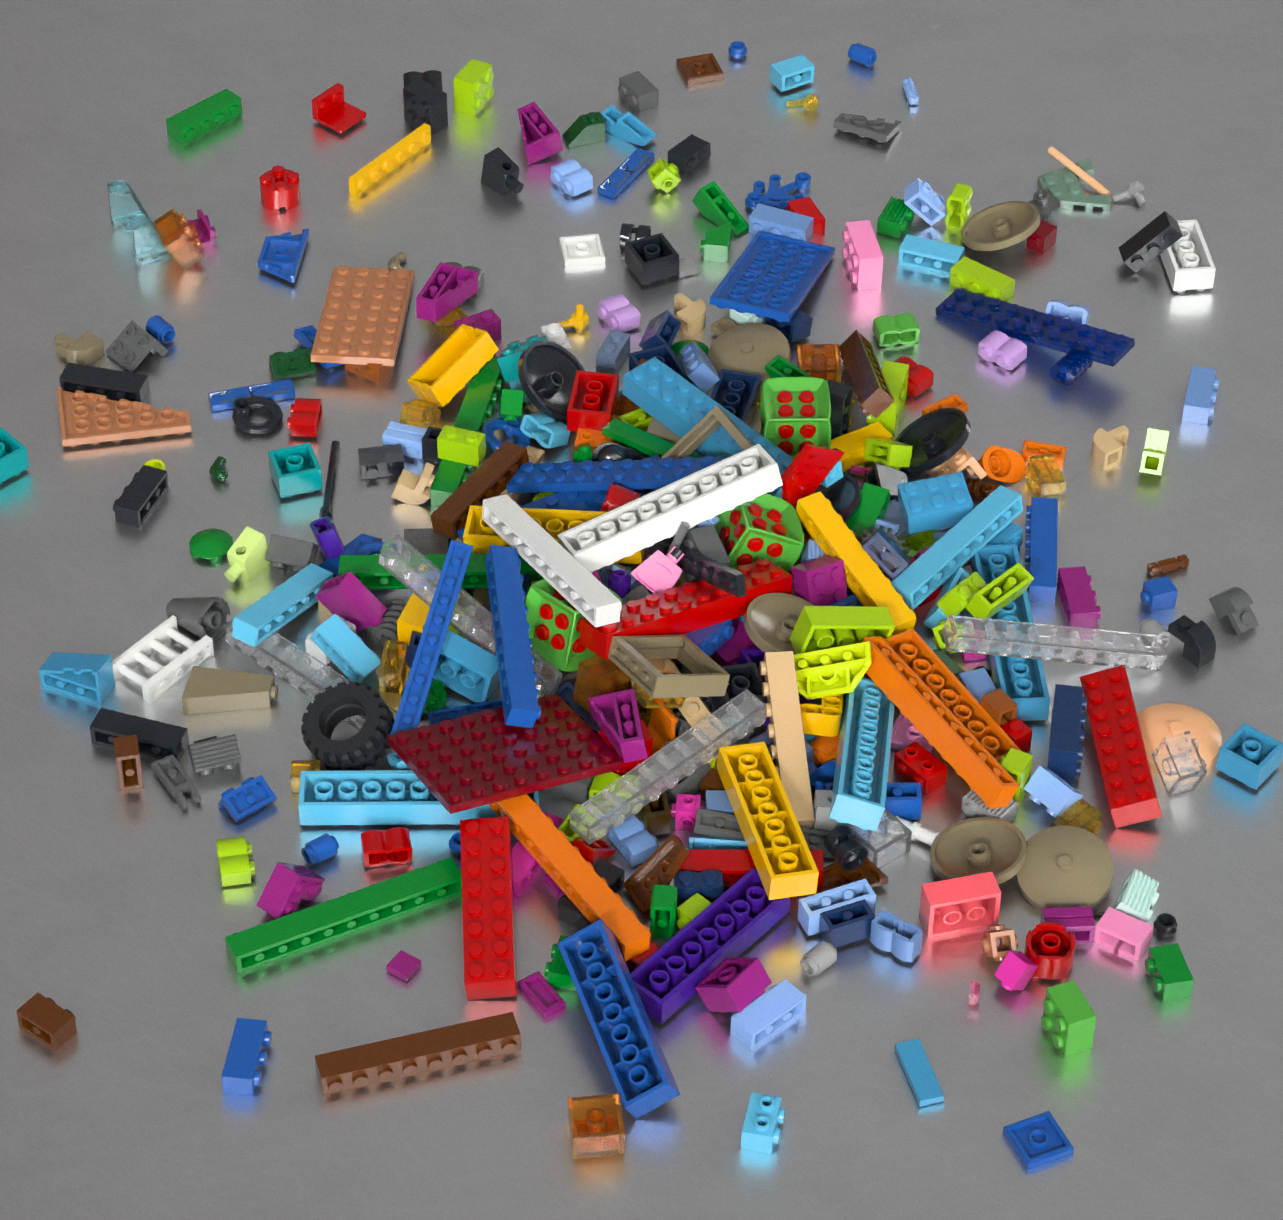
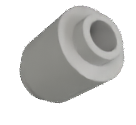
(1153, 627)
(819, 958)

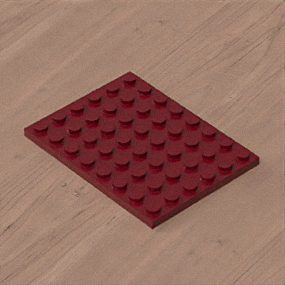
(485, 761)

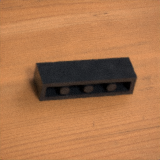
(106, 382)
(153, 737)

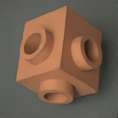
(1007, 938)

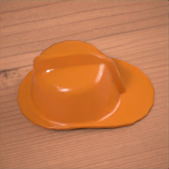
(1002, 464)

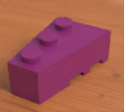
(620, 722)

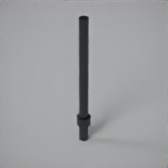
(326, 510)

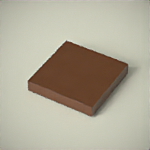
(700, 69)

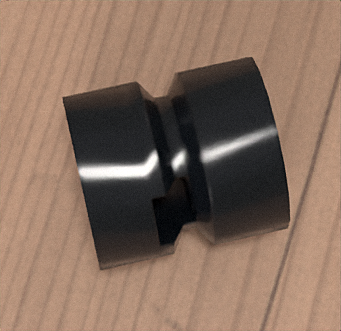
(628, 229)
(846, 848)

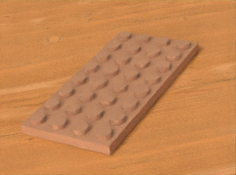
(363, 316)

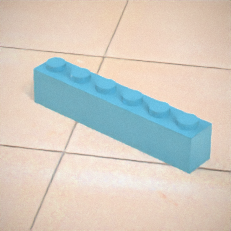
(280, 605)

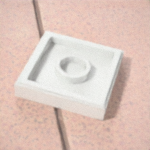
(581, 250)

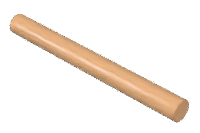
(1078, 171)

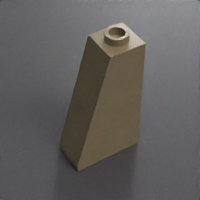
(227, 690)

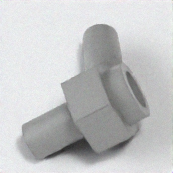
(1134, 191)

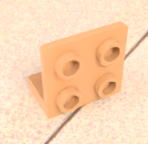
(957, 463)

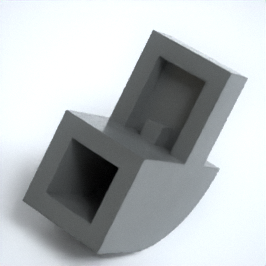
(1236, 605)

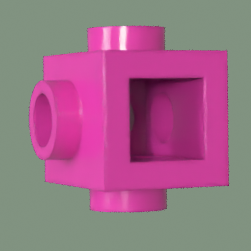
(685, 811)

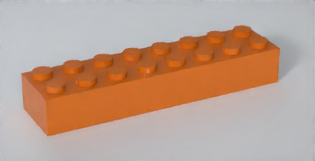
(951, 692)

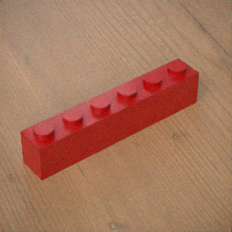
(735, 863)

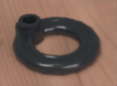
(242, 408)

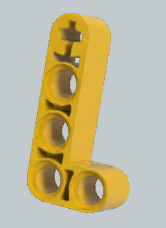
(823, 718)

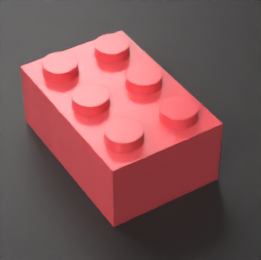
(959, 904)

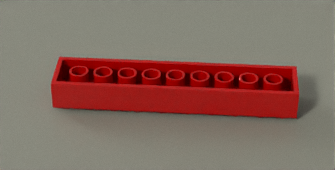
(686, 607)

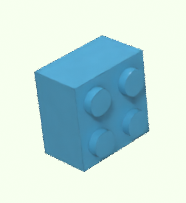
(1250, 756)

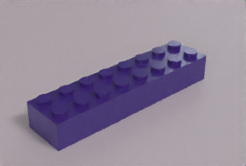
(718, 932)

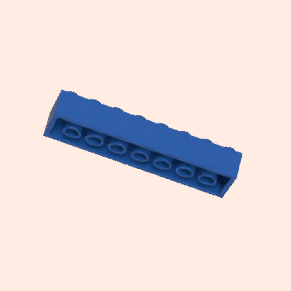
(618, 1019)

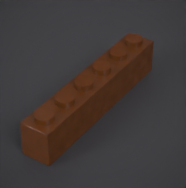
(484, 483)

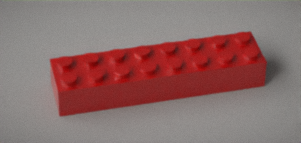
(1120, 747)
(488, 908)

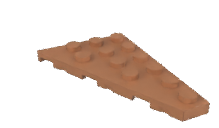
(95, 419)

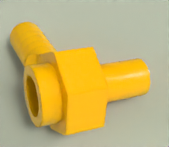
(578, 320)

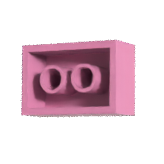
(862, 255)

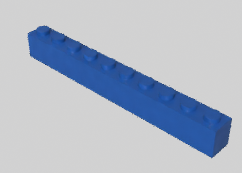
(512, 637)

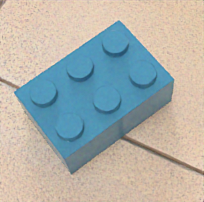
(934, 502)
(467, 668)

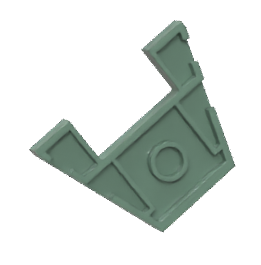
(1067, 188)

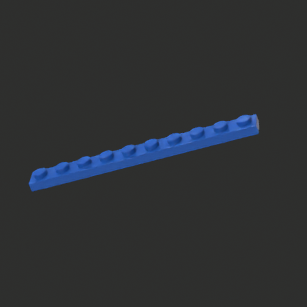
(433, 637)

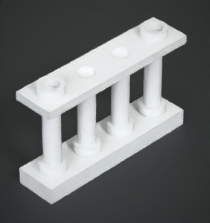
(166, 676)

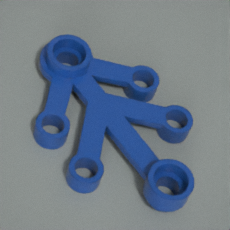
(802, 182)

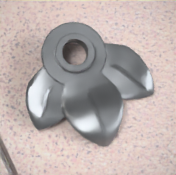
(1045, 203)

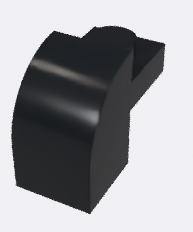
(1197, 640)

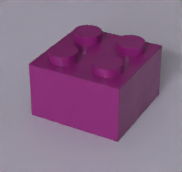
(820, 581)
(733, 984)

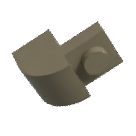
(83, 351)

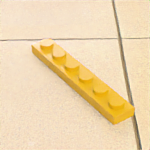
(389, 159)

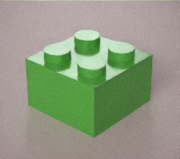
(1068, 1018)

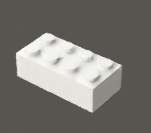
(1189, 260)

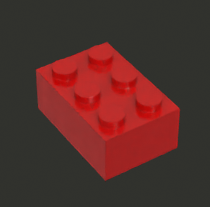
(592, 400)

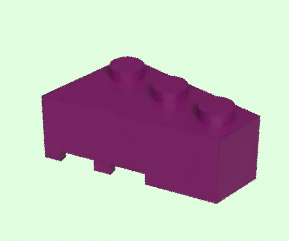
(538, 133)
(445, 291)

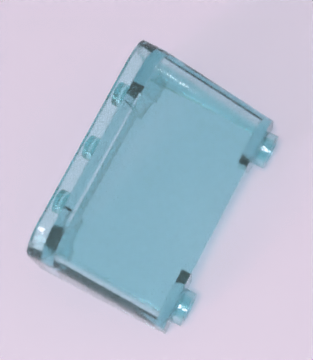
(132, 212)

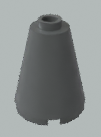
(200, 615)

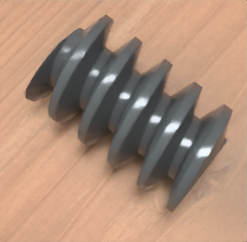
(388, 627)

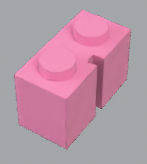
(1119, 926)

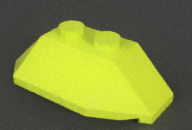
(832, 670)

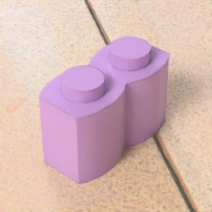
(619, 313)
(1002, 350)

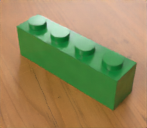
(204, 116)
(872, 506)

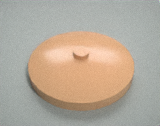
(1173, 718)

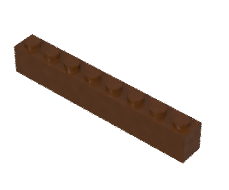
(865, 375)
(417, 1053)

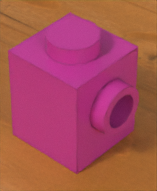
(1015, 971)

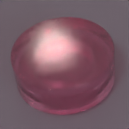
(974, 994)

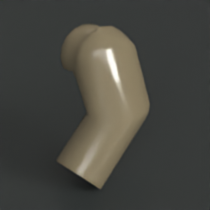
(395, 261)

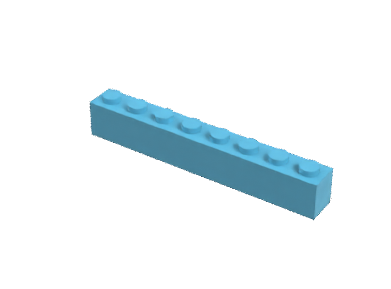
(958, 546)

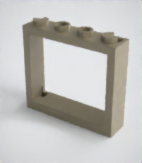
(703, 430)
(631, 656)

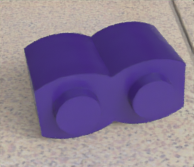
(327, 537)

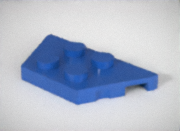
(283, 254)

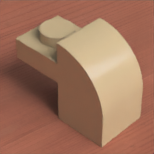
(690, 314)
(1108, 446)
(414, 488)

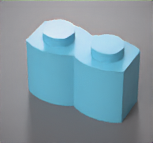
(545, 430)

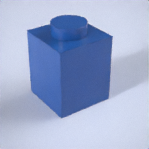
(1159, 594)

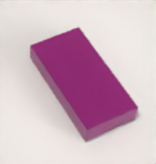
(541, 995)

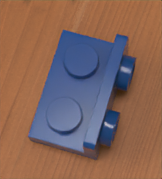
(247, 798)

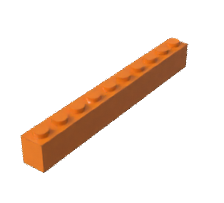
(939, 726)
(572, 873)

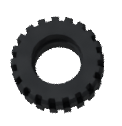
(335, 706)

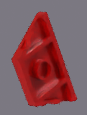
(808, 472)

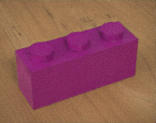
(1078, 597)

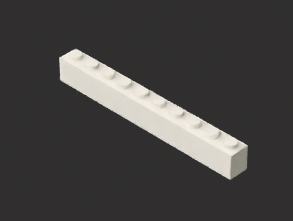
(551, 561)

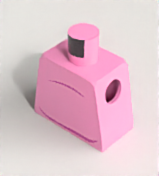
(659, 571)

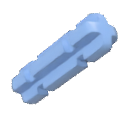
(910, 91)

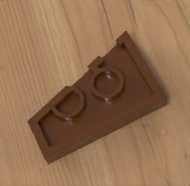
(656, 870)

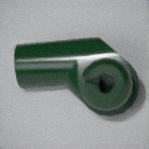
(217, 470)

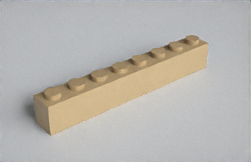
(787, 732)

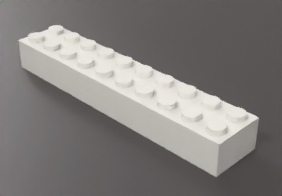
(663, 510)

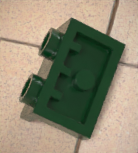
(291, 364)

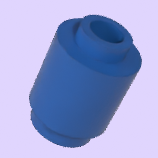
(862, 54)
(160, 329)
(320, 849)

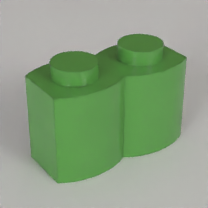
(896, 330)

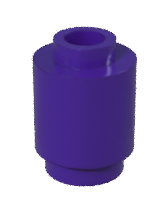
(619, 583)

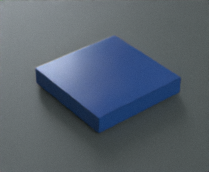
(1038, 1140)

